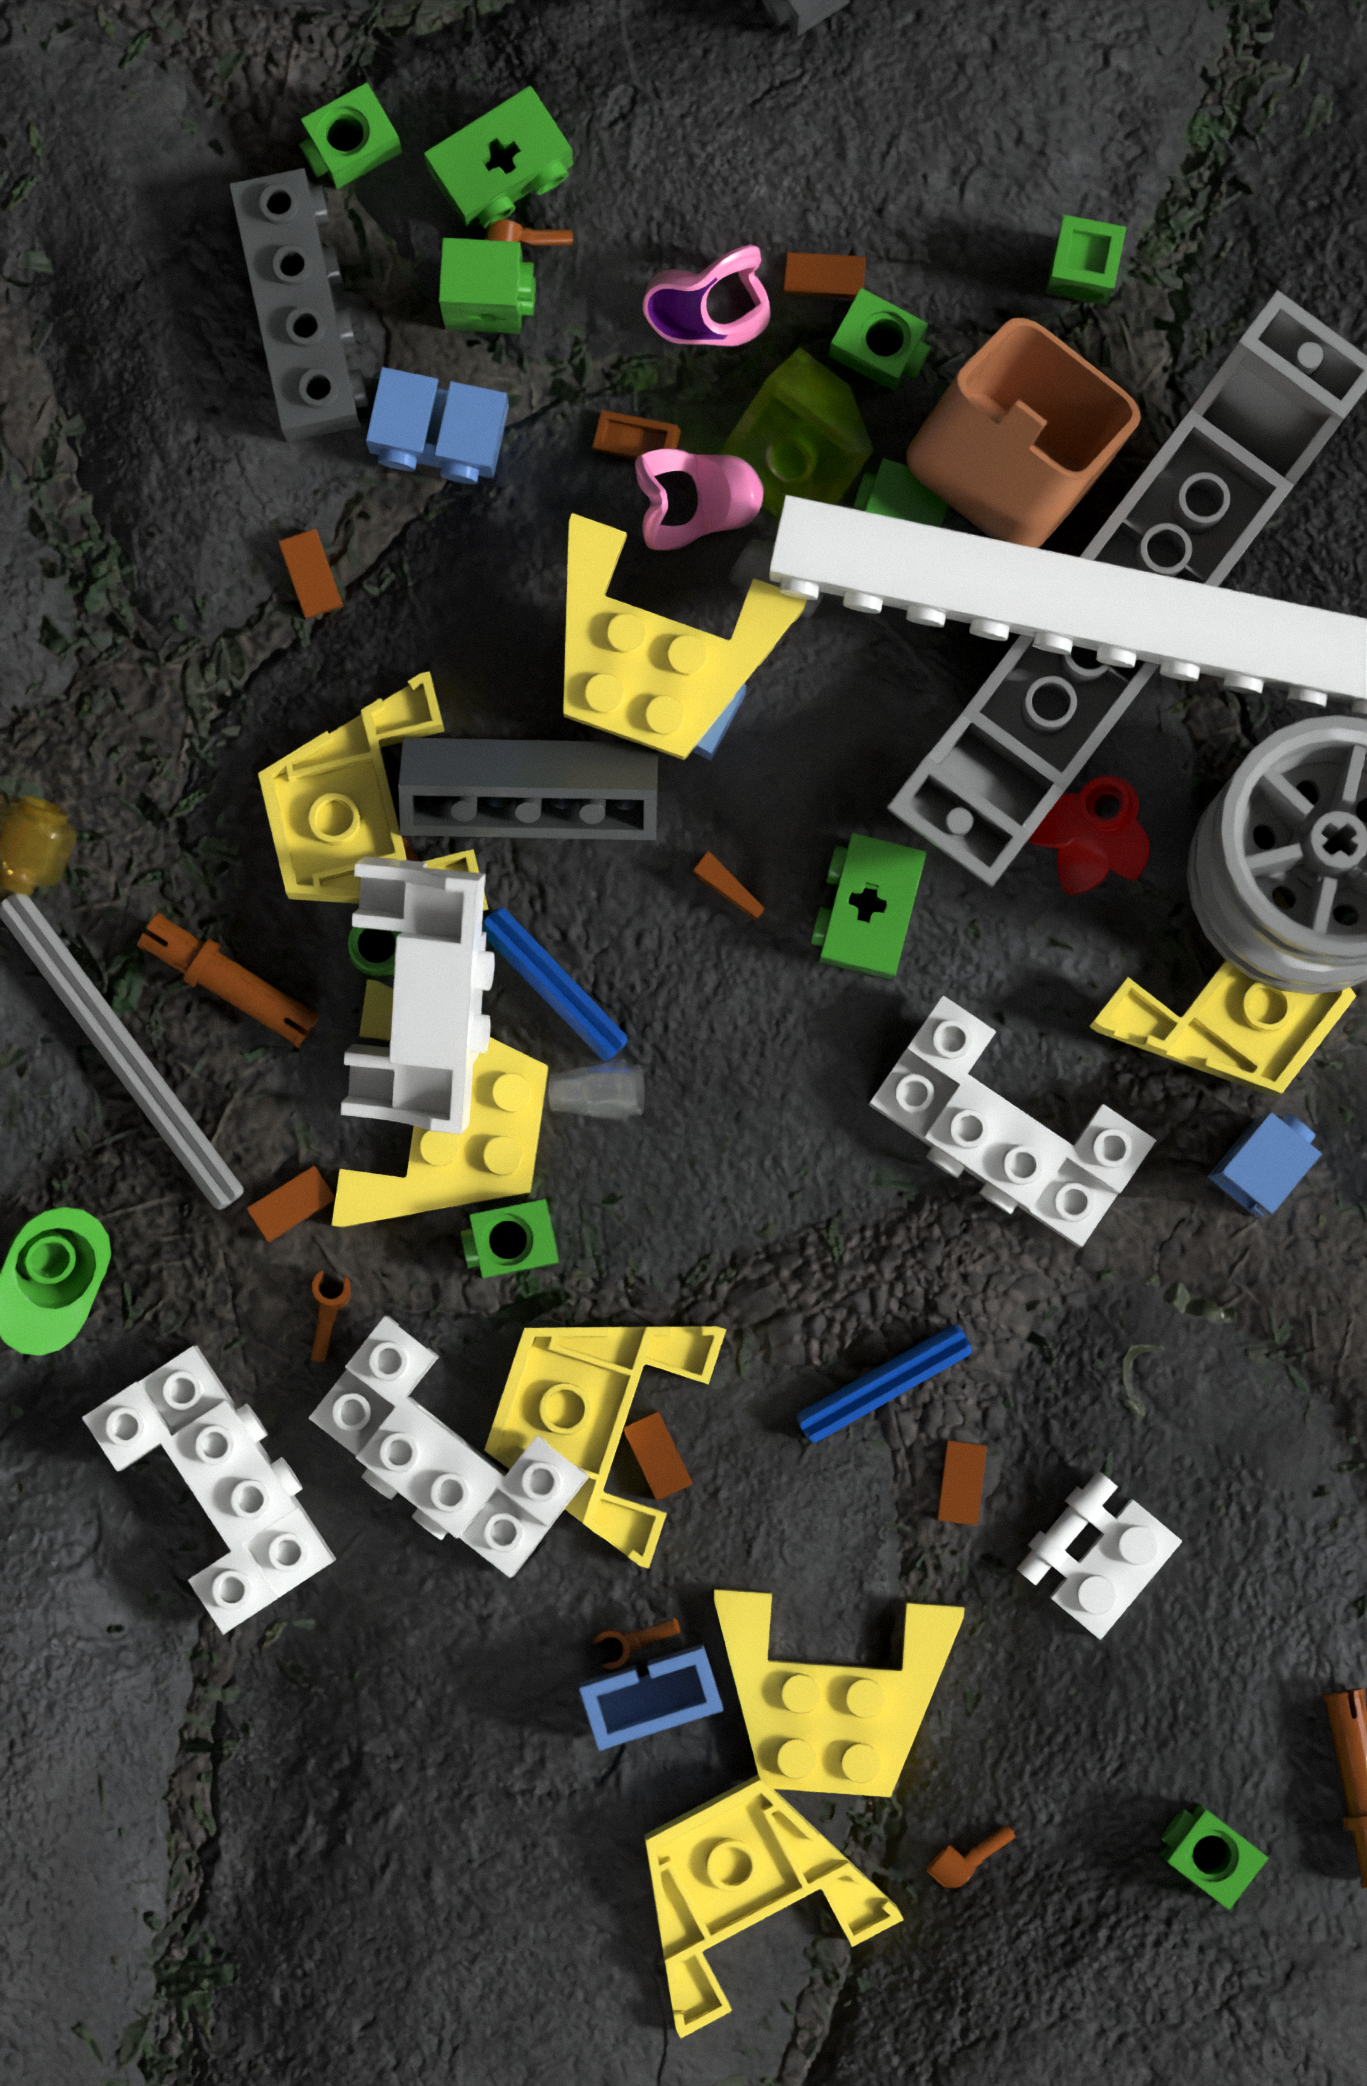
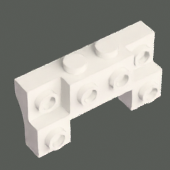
(435, 995)
(999, 1143)
(434, 1466)
(230, 1476)

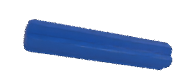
(553, 984)
(884, 1383)

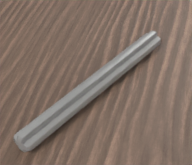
(120, 1050)

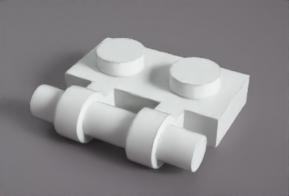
(1113, 1568)

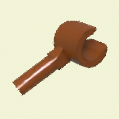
(510, 231)
(326, 1316)
(637, 1639)
(954, 1870)

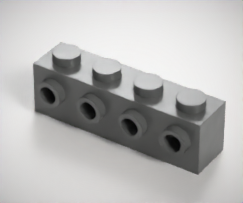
(296, 304)
(528, 789)

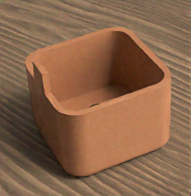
(1021, 434)

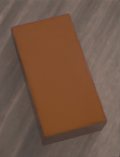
(824, 275)
(632, 435)
(311, 573)
(723, 882)
(291, 1203)
(657, 1456)
(962, 1483)

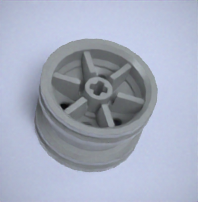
(1235, 879)

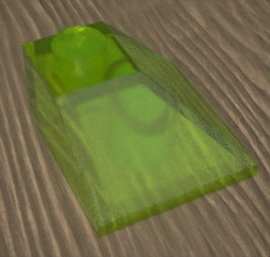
(802, 434)

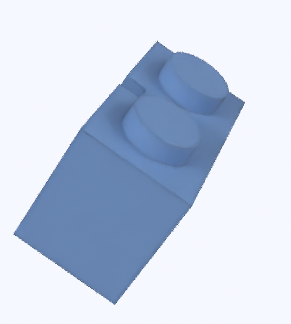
(436, 426)
(1266, 1162)
(632, 1706)

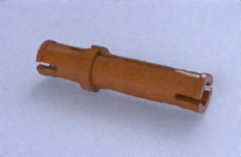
(227, 979)
(1349, 1731)

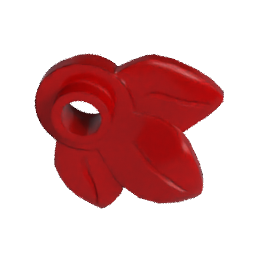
(1094, 844)

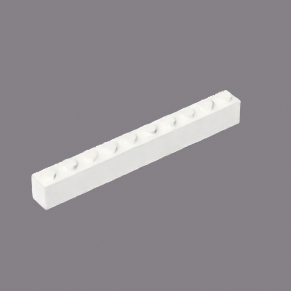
(1071, 603)

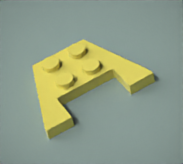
(644, 671)
(336, 803)
(1231, 1027)
(451, 1169)
(577, 1395)
(829, 1722)
(731, 1869)

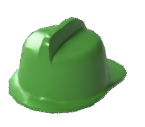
(51, 1279)

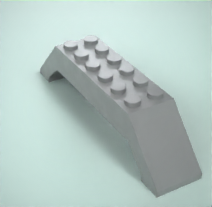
(1181, 519)

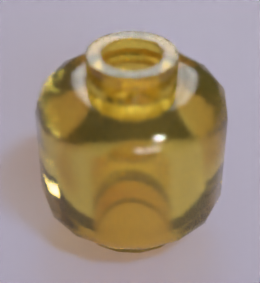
(34, 844)

